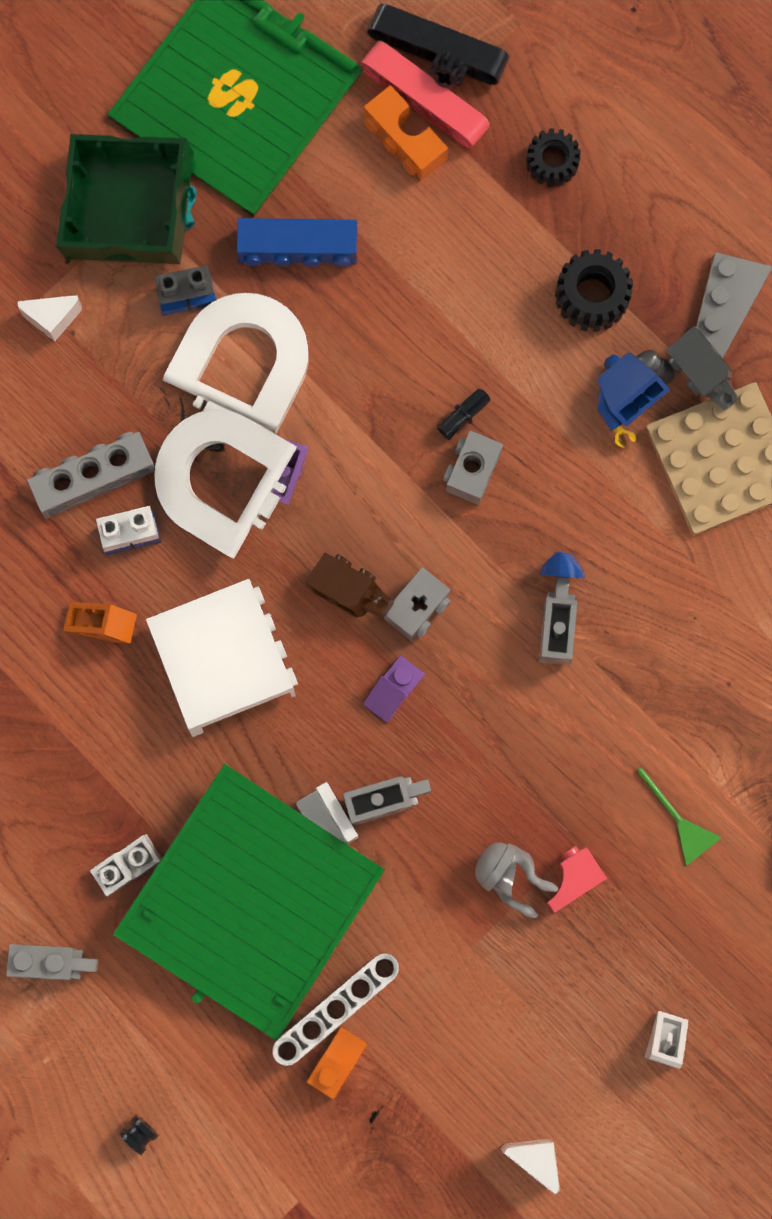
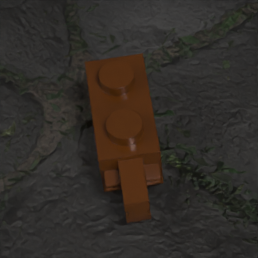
(348, 588)

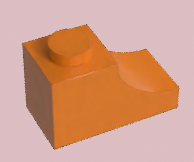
(100, 622)
(337, 1063)

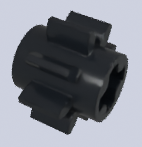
(448, 69)

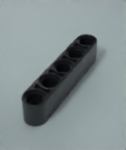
(427, 38)

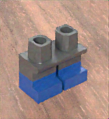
(189, 284)

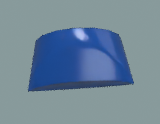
(562, 565)

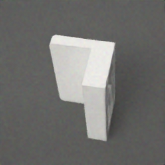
(327, 813)

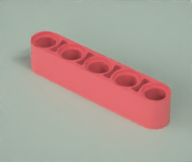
(425, 95)

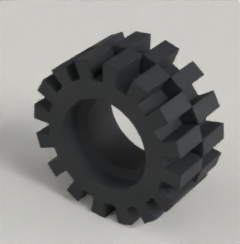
(555, 141)

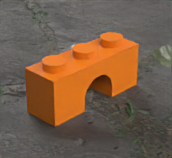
(418, 153)

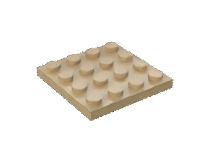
(717, 458)

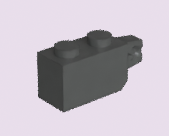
(704, 367)

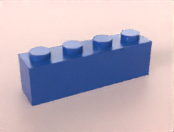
(297, 241)

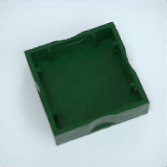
(125, 199)

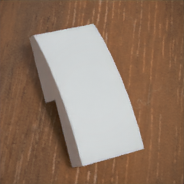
(126, 865)

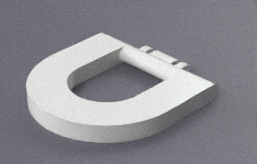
(208, 330)
(174, 468)

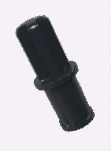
(463, 413)

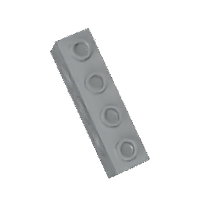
(83, 489)

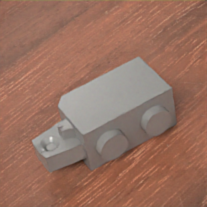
(558, 625)
(384, 799)
(48, 962)

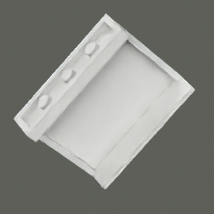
(221, 655)

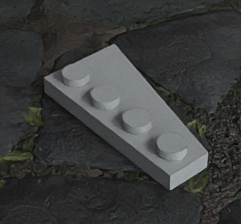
(728, 298)

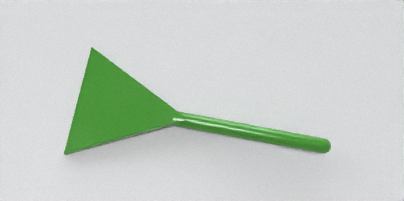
(693, 838)

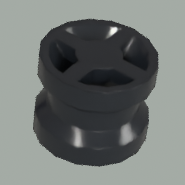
(138, 1134)

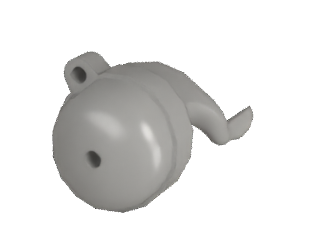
(497, 871)

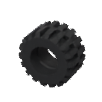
(599, 268)

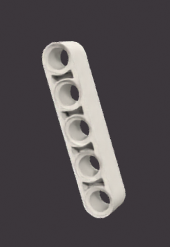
(321, 1016)

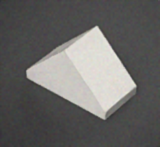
(51, 314)
(667, 1040)

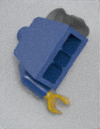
(630, 388)

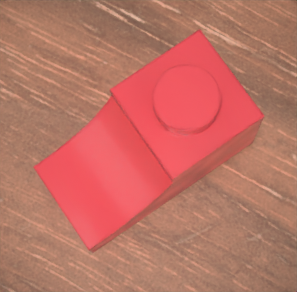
(578, 876)

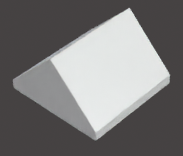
(537, 1159)

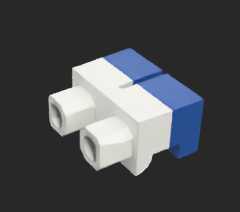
(128, 527)

